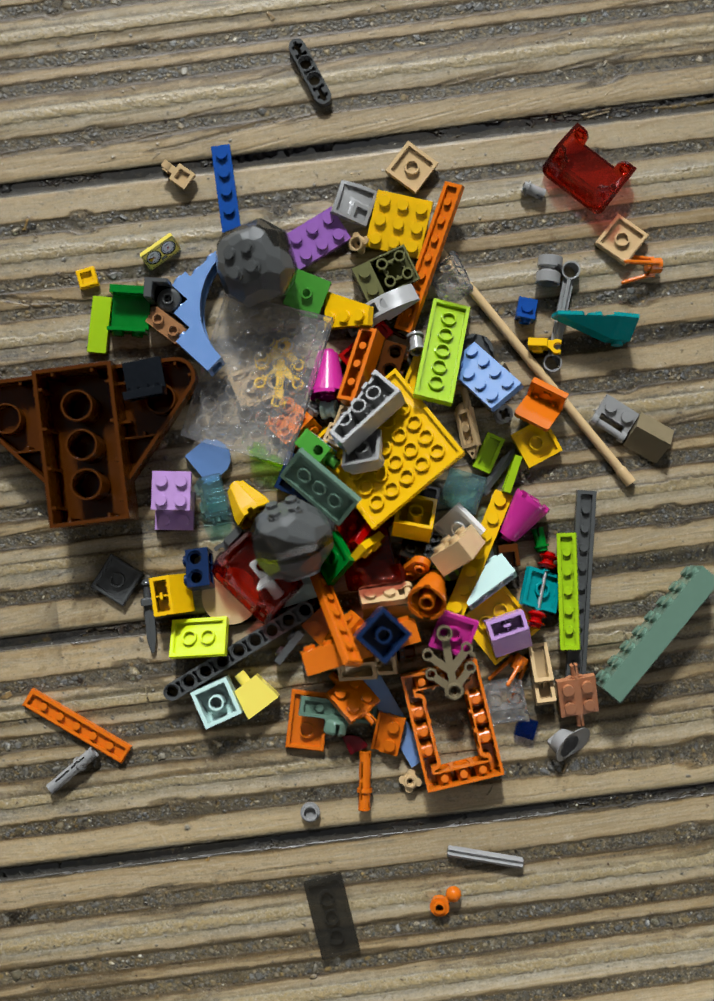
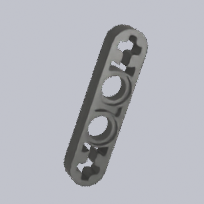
(311, 72)

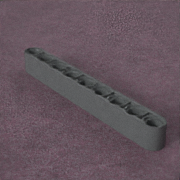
(246, 643)

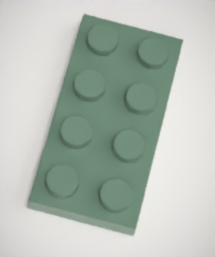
(320, 486)

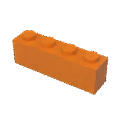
(361, 363)

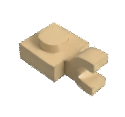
(179, 175)

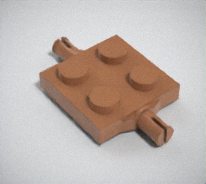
(577, 694)

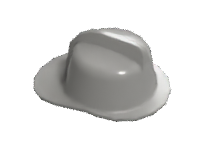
(568, 742)

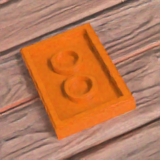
(304, 731)

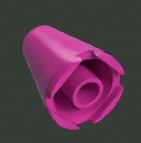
(328, 377)
(522, 515)

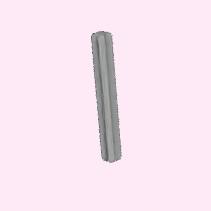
(485, 856)

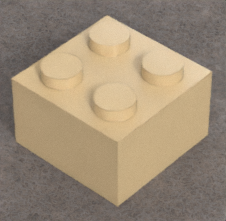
(457, 549)

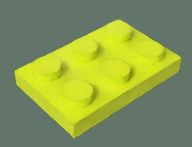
(199, 637)

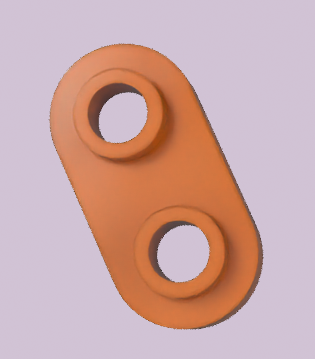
(416, 567)

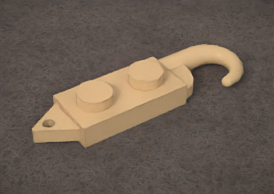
(467, 423)

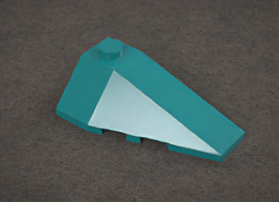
(612, 328)

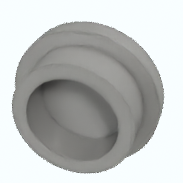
(310, 812)

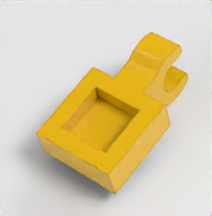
(538, 345)

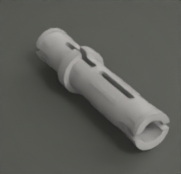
(79, 764)

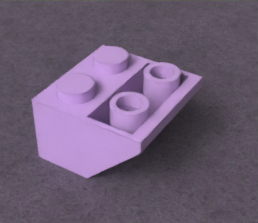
(508, 632)

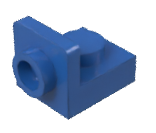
(526, 310)

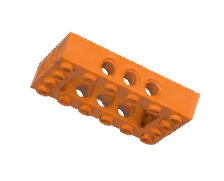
(464, 771)

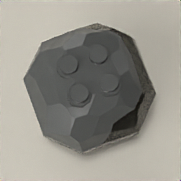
(256, 262)
(291, 539)

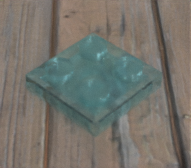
(463, 488)

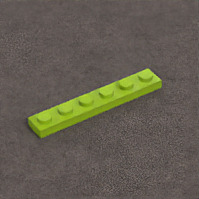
(568, 591)

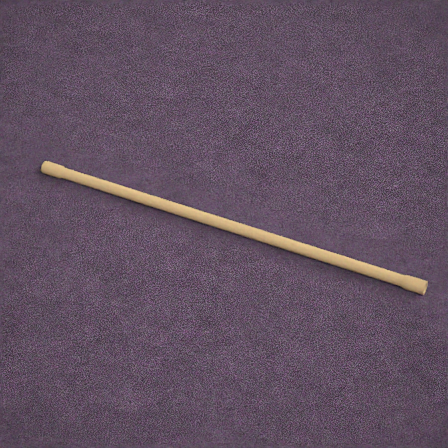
(621, 471)

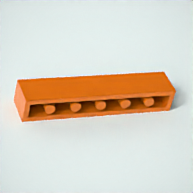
(327, 657)

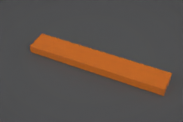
(336, 622)
(77, 725)

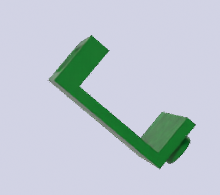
(129, 311)

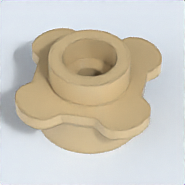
(353, 243)
(405, 778)

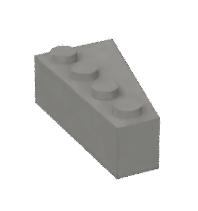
(367, 412)

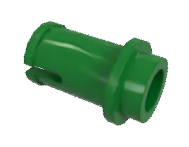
(540, 541)

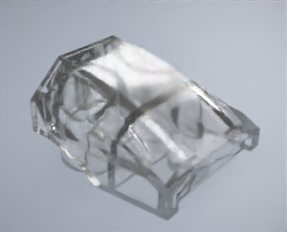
(451, 279)
(506, 702)

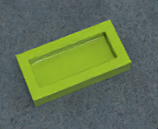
(488, 453)
(511, 474)

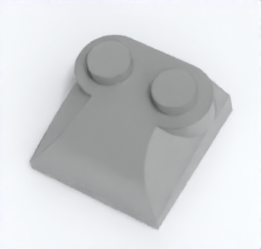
(366, 456)

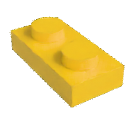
(367, 546)

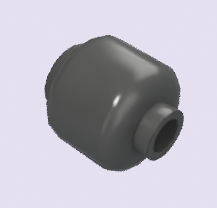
(165, 296)

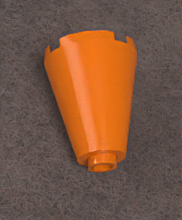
(428, 596)

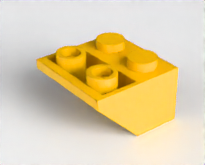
(170, 595)

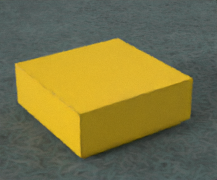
(87, 278)

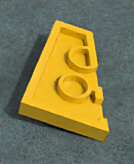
(347, 312)

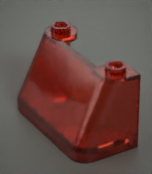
(584, 172)
(377, 568)
(240, 580)

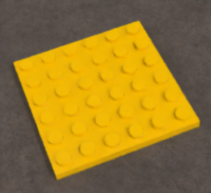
(414, 454)

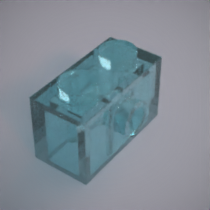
(212, 495)

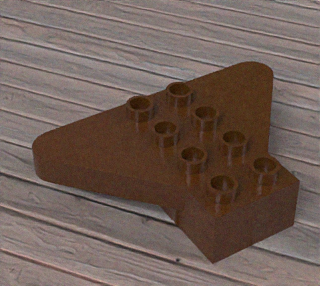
(88, 439)

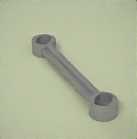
(563, 304)

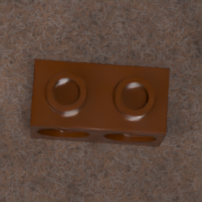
(386, 361)

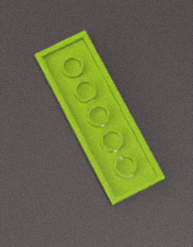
(441, 352)

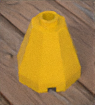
(245, 503)

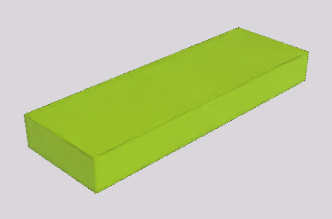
(99, 320)

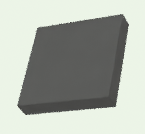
(117, 579)

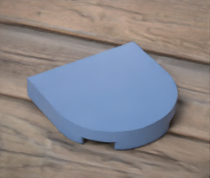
(209, 459)

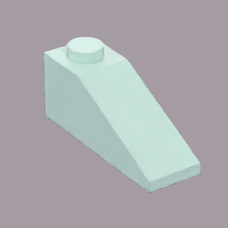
(493, 577)

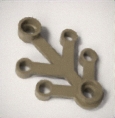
(450, 665)

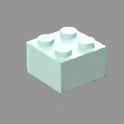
(216, 701)

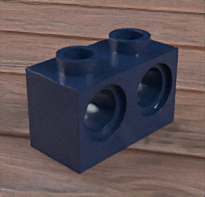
(202, 568)

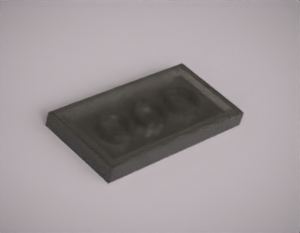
(331, 916)

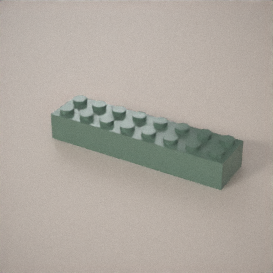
(655, 632)

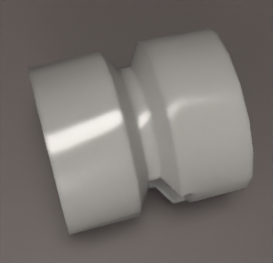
(549, 270)

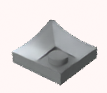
(354, 203)

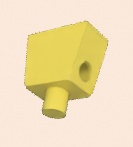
(254, 693)

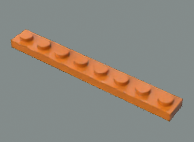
(431, 252)

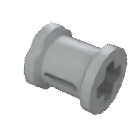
(416, 342)
(509, 412)

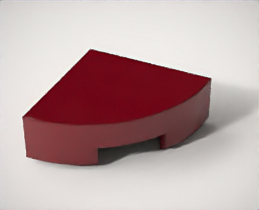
(354, 743)

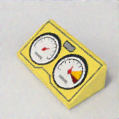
(160, 251)

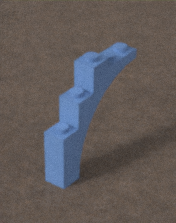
(192, 314)

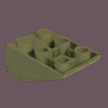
(385, 273)

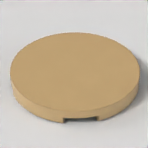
(221, 602)

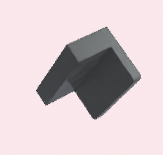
(153, 286)

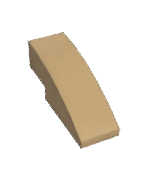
(369, 669)
(541, 674)

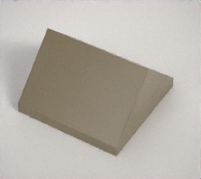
(649, 438)

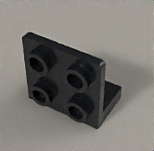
(144, 379)

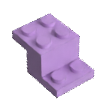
(173, 500)

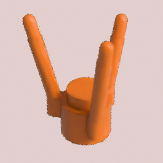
(651, 265)
(519, 664)

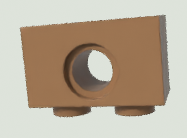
(165, 325)

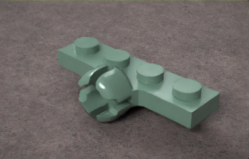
(322, 708)

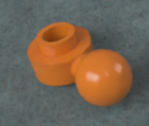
(453, 894)

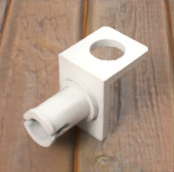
(266, 581)

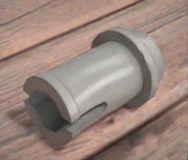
(533, 190)

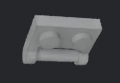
(617, 413)

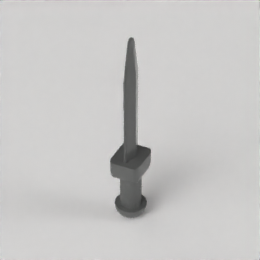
(497, 471)
(149, 615)

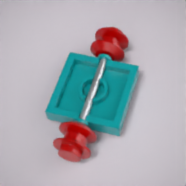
(540, 590)

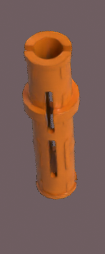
(364, 780)

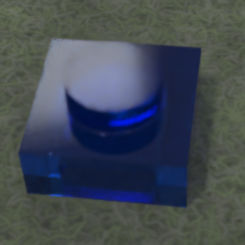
(526, 729)

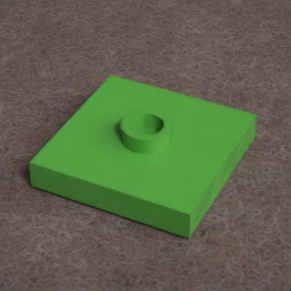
(307, 292)

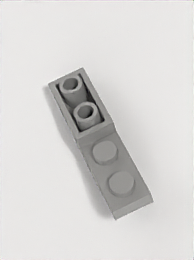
(390, 305)

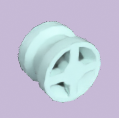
(328, 409)

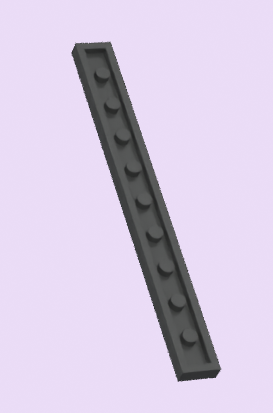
(584, 527)

